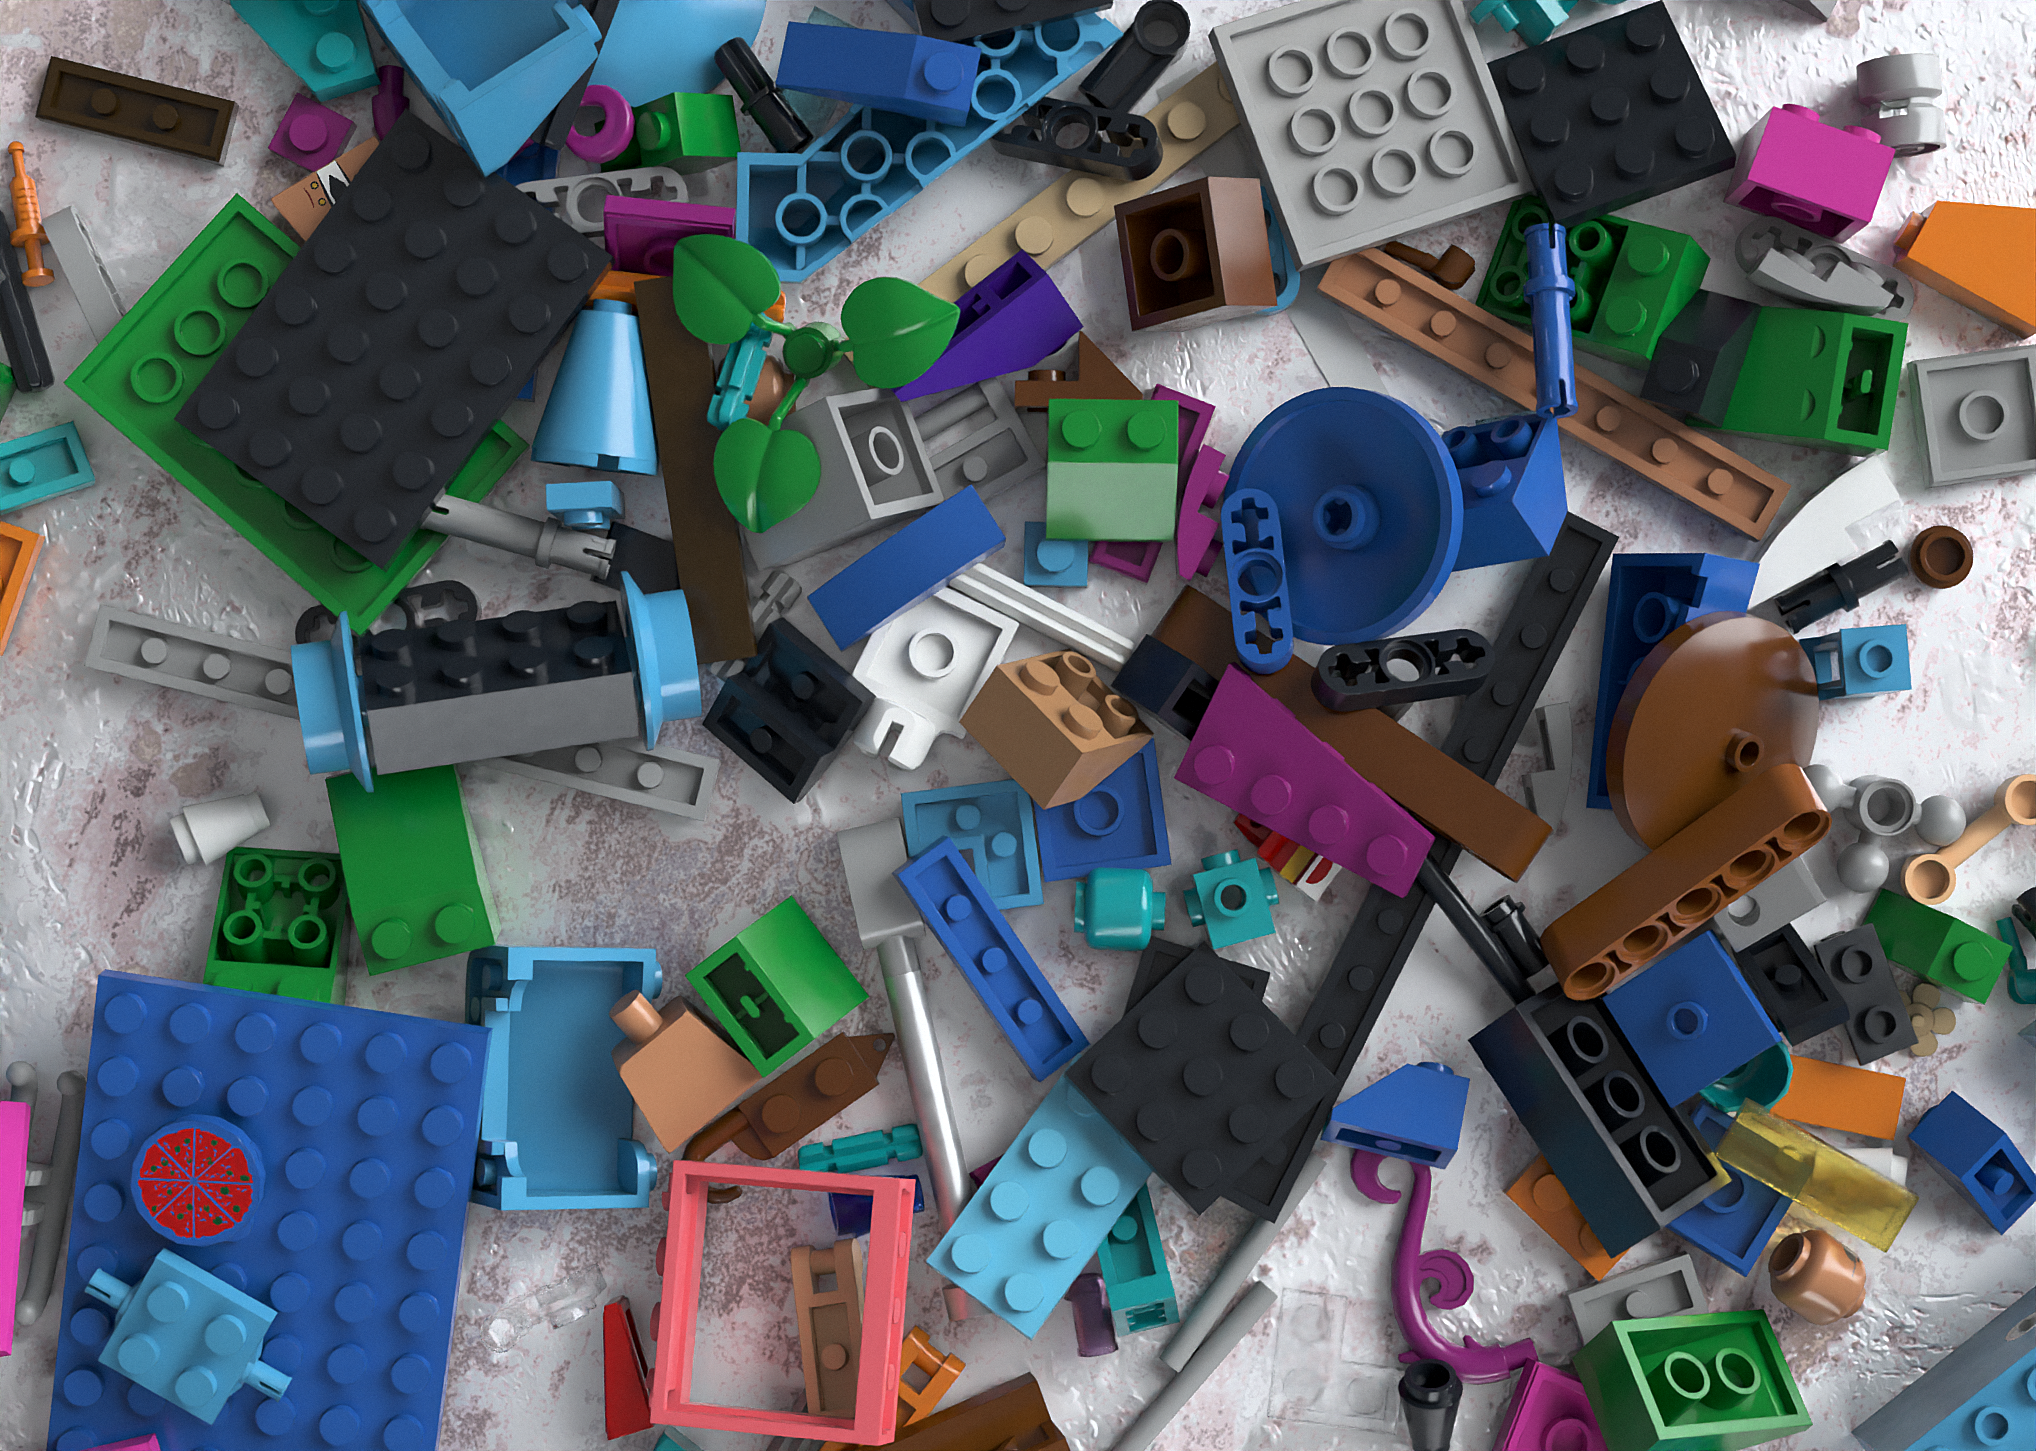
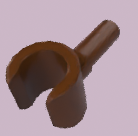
(1449, 271)

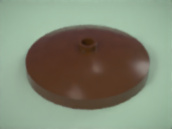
(1707, 719)

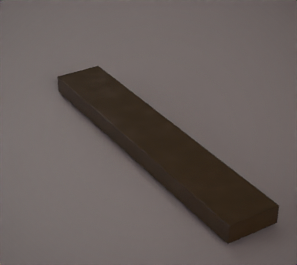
(701, 525)

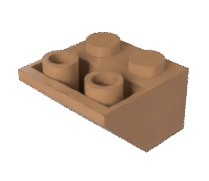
(1054, 725)

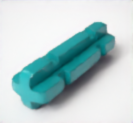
(739, 377)
(862, 1150)

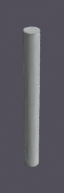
(1236, 1271)
(1197, 1369)

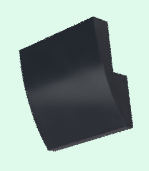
(788, 710)

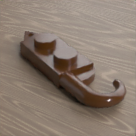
(793, 1103)

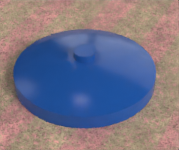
(1361, 509)

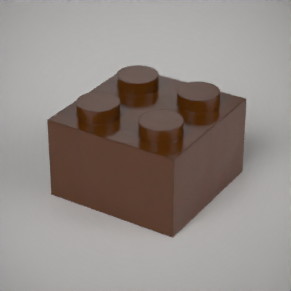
(1195, 254)

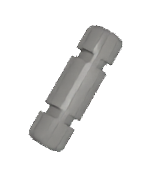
(779, 592)

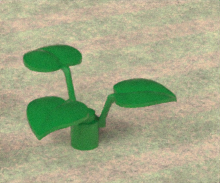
(890, 328)

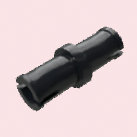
(1841, 587)

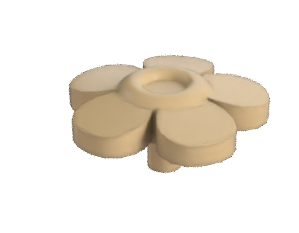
(1940, 1020)

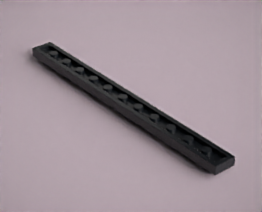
(1390, 925)

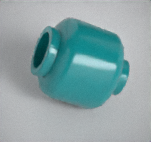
(1118, 909)

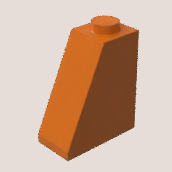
(1977, 258)

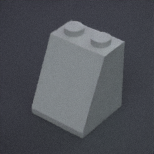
(869, 476)

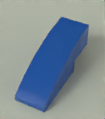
(907, 568)

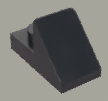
(1791, 985)

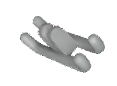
(47, 1186)

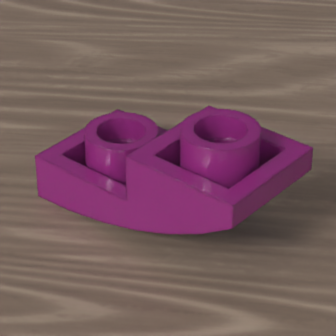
(1194, 538)

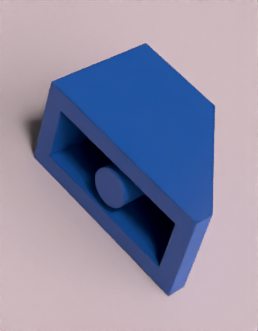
(1405, 1115)
(1976, 1161)

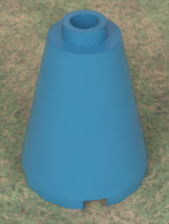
(601, 398)

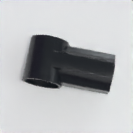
(1134, 62)

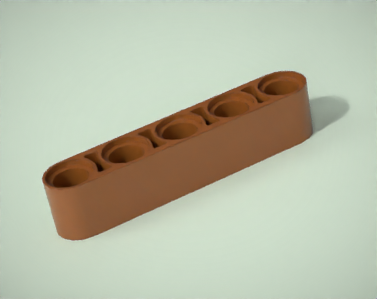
(1685, 881)

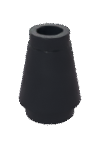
(1430, 1403)

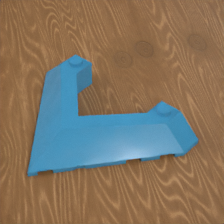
(876, 160)

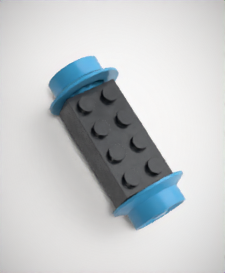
(497, 684)

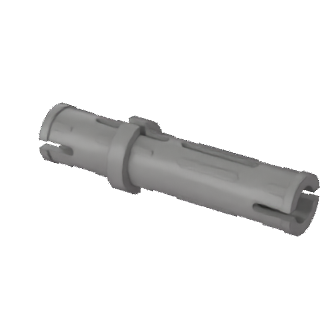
(522, 535)

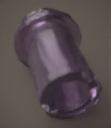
(1092, 1315)

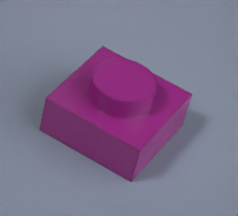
(311, 134)

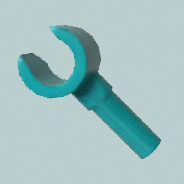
(2020, 980)

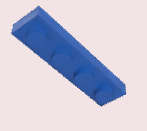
(991, 958)

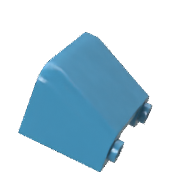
(488, 64)
(553, 1100)

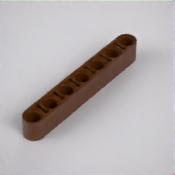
(1373, 744)

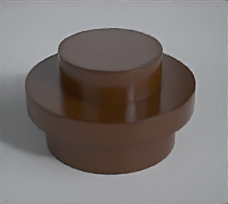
(1940, 557)

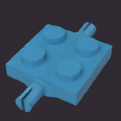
(187, 1336)

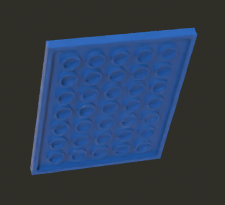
(359, 1223)

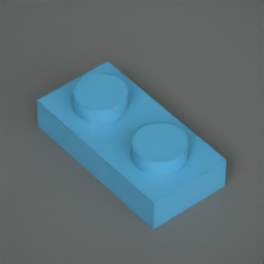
(586, 504)

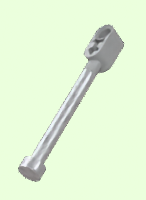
(890, 924)

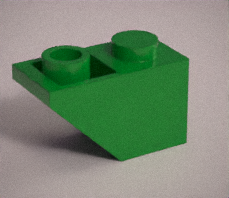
(680, 133)

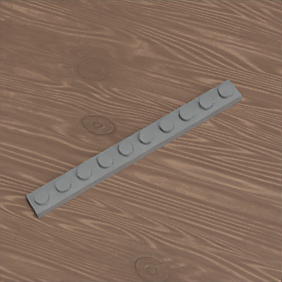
(264, 681)

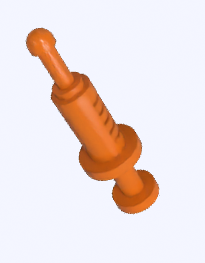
(29, 232)

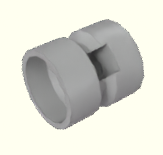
(1902, 83)

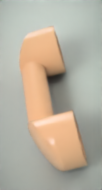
(1932, 877)

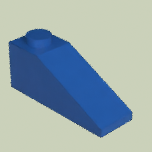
(881, 70)

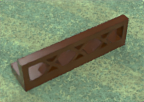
(996, 1420)

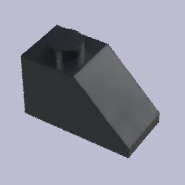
(1701, 357)
(1166, 686)

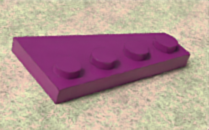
(1284, 777)

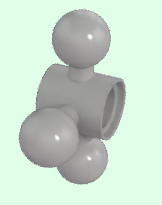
(1864, 864)

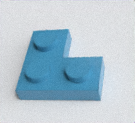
(991, 821)

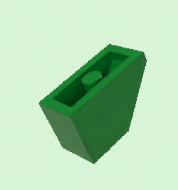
(1937, 947)

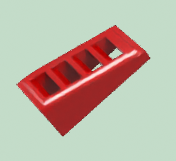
(624, 1372)

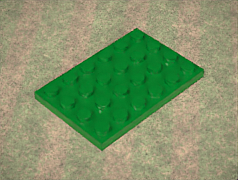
(164, 352)

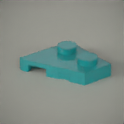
(317, 40)

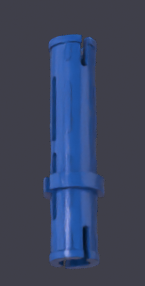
(1549, 297)

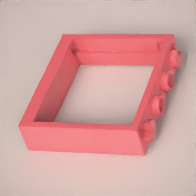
(675, 1317)

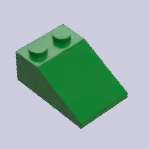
(412, 867)
(1690, 1383)

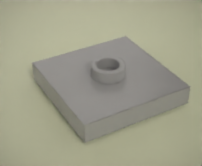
(1975, 415)

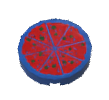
(197, 1180)

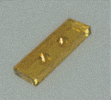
(1816, 1175)

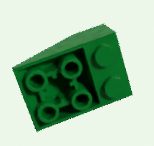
(1625, 277)
(1818, 382)
(282, 925)

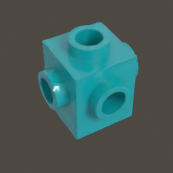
(1250, 917)

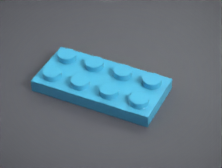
(1041, 1211)

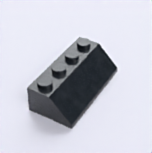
(1598, 1116)

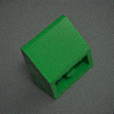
(777, 986)

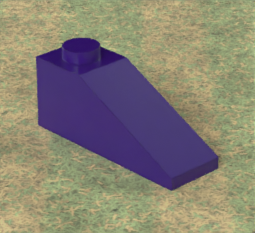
(1002, 328)

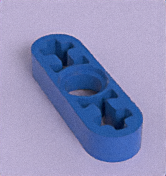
(1235, 540)

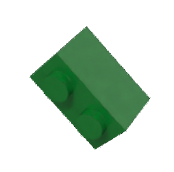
(1111, 470)

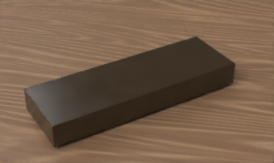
(137, 111)

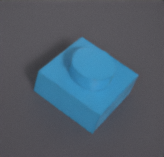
(1053, 562)

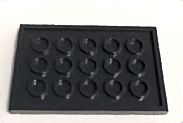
(395, 340)

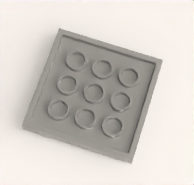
(1368, 120)

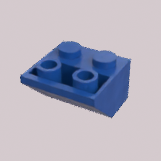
(1509, 489)

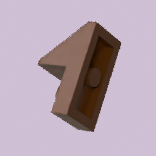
(1096, 380)

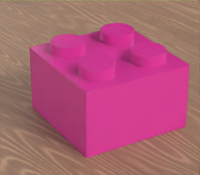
(1810, 173)

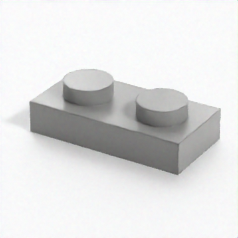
(1647, 1291)

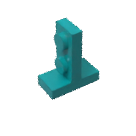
(42, 467)
(1137, 1270)

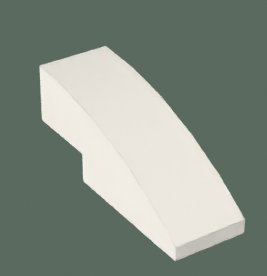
(1815, 530)

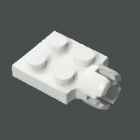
(927, 674)

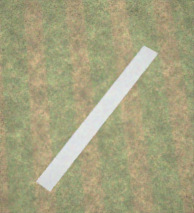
(1313, 315)

